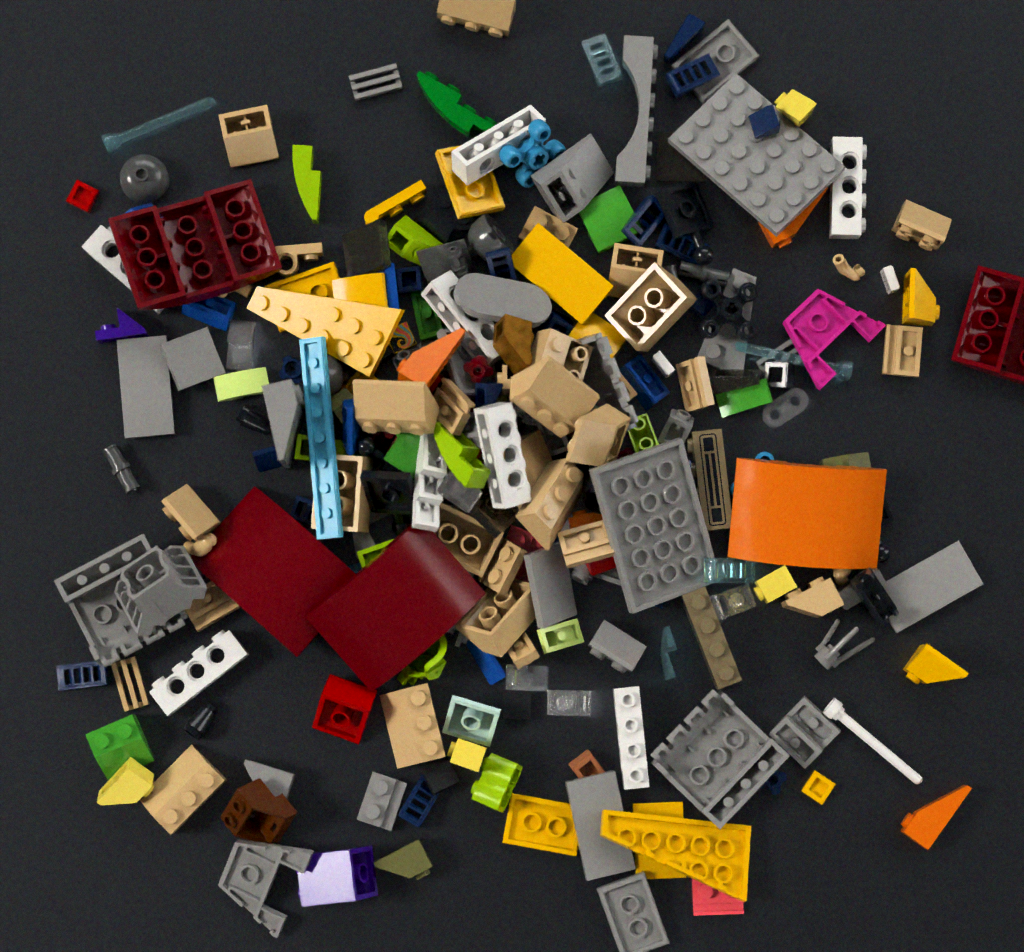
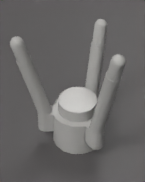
(828, 655)

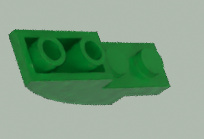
(447, 102)

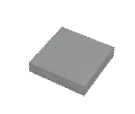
(192, 359)

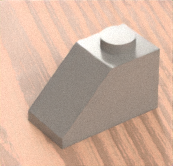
(275, 779)

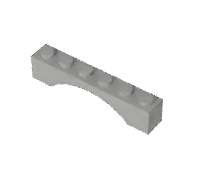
(637, 61)

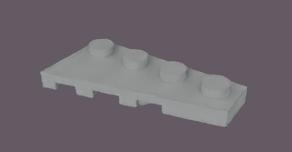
(721, 350)

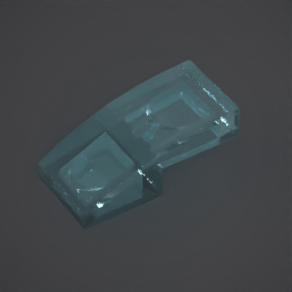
(666, 646)

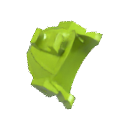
(427, 665)

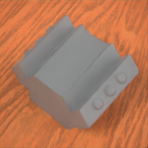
(158, 587)

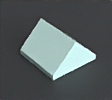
(471, 720)

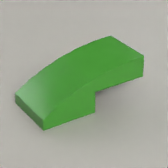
(744, 399)

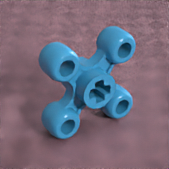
(531, 152)

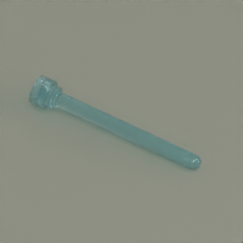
(114, 141)
(842, 368)

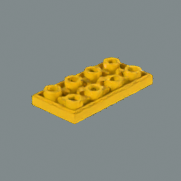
(561, 273)

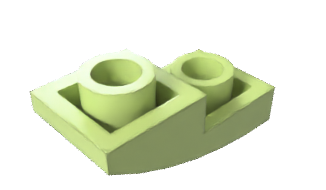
(240, 384)

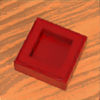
(82, 196)

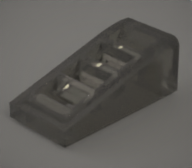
(732, 379)

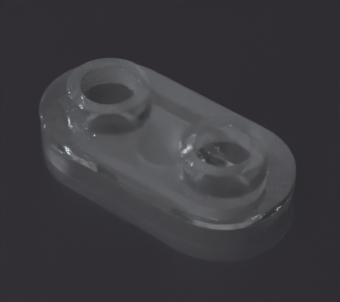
(785, 408)

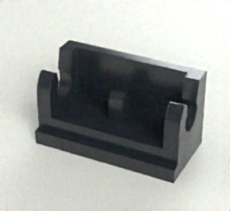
(874, 596)

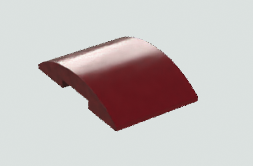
(196, 247)
(993, 326)
(272, 568)
(396, 606)

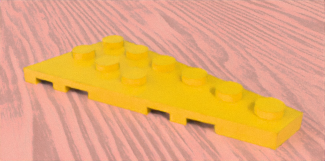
(353, 330)
(687, 846)

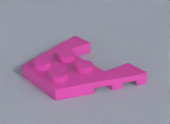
(818, 324)

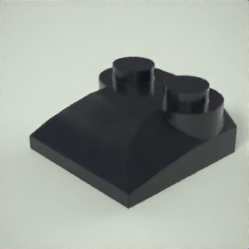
(441, 220)

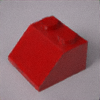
(344, 709)

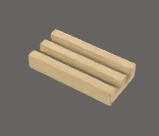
(136, 704)

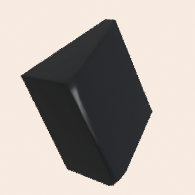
(780, 374)

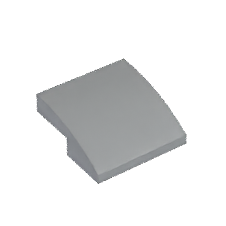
(804, 732)

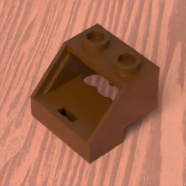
(269, 813)

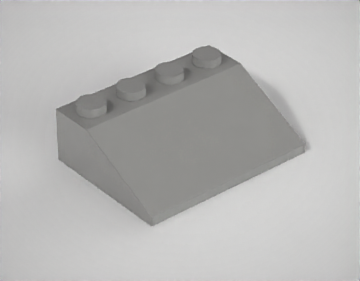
(286, 414)

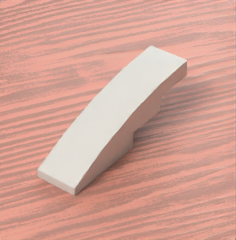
(428, 477)

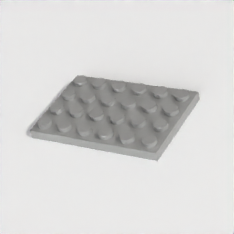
(765, 175)
(654, 524)

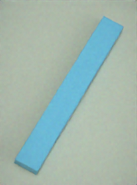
(321, 438)

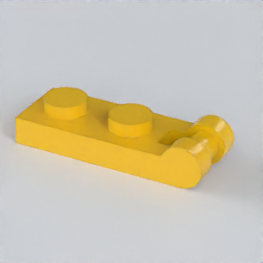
(394, 204)

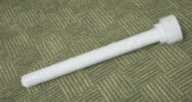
(836, 711)

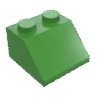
(117, 743)

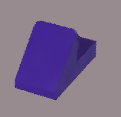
(127, 329)

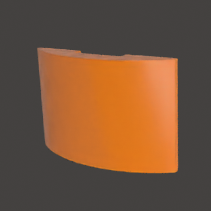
(806, 514)

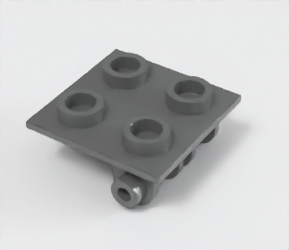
(446, 257)

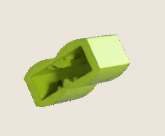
(496, 782)

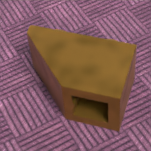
(513, 342)

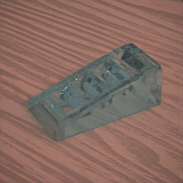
(609, 77)
(743, 570)

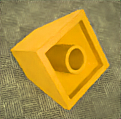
(918, 301)
(931, 666)

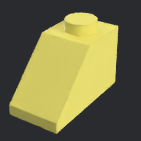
(795, 106)
(774, 585)
(466, 754)
(127, 785)

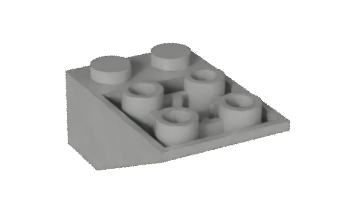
(573, 178)

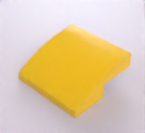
(362, 289)
(596, 325)

